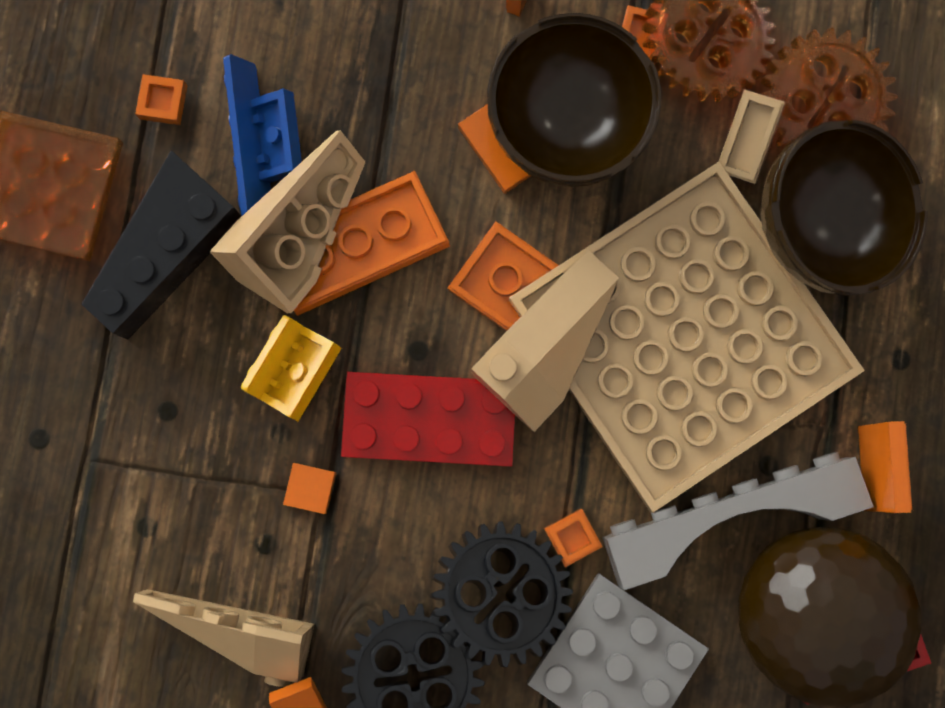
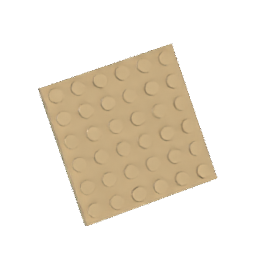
(698, 340)

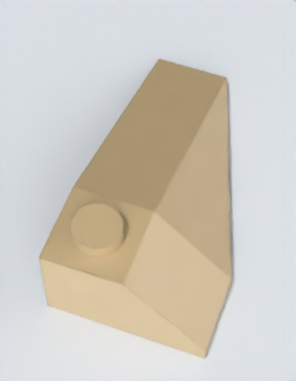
(545, 346)
(251, 639)

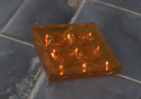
(54, 184)

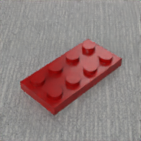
(425, 420)

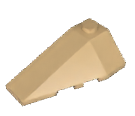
(285, 233)

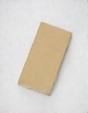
(751, 135)

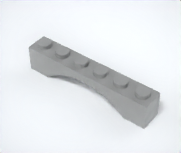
(651, 549)

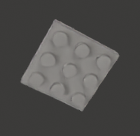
(616, 655)

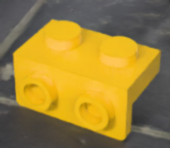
(290, 367)

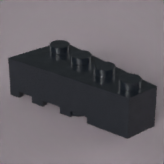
(159, 247)

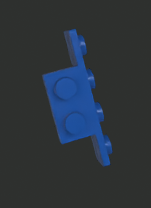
(261, 130)

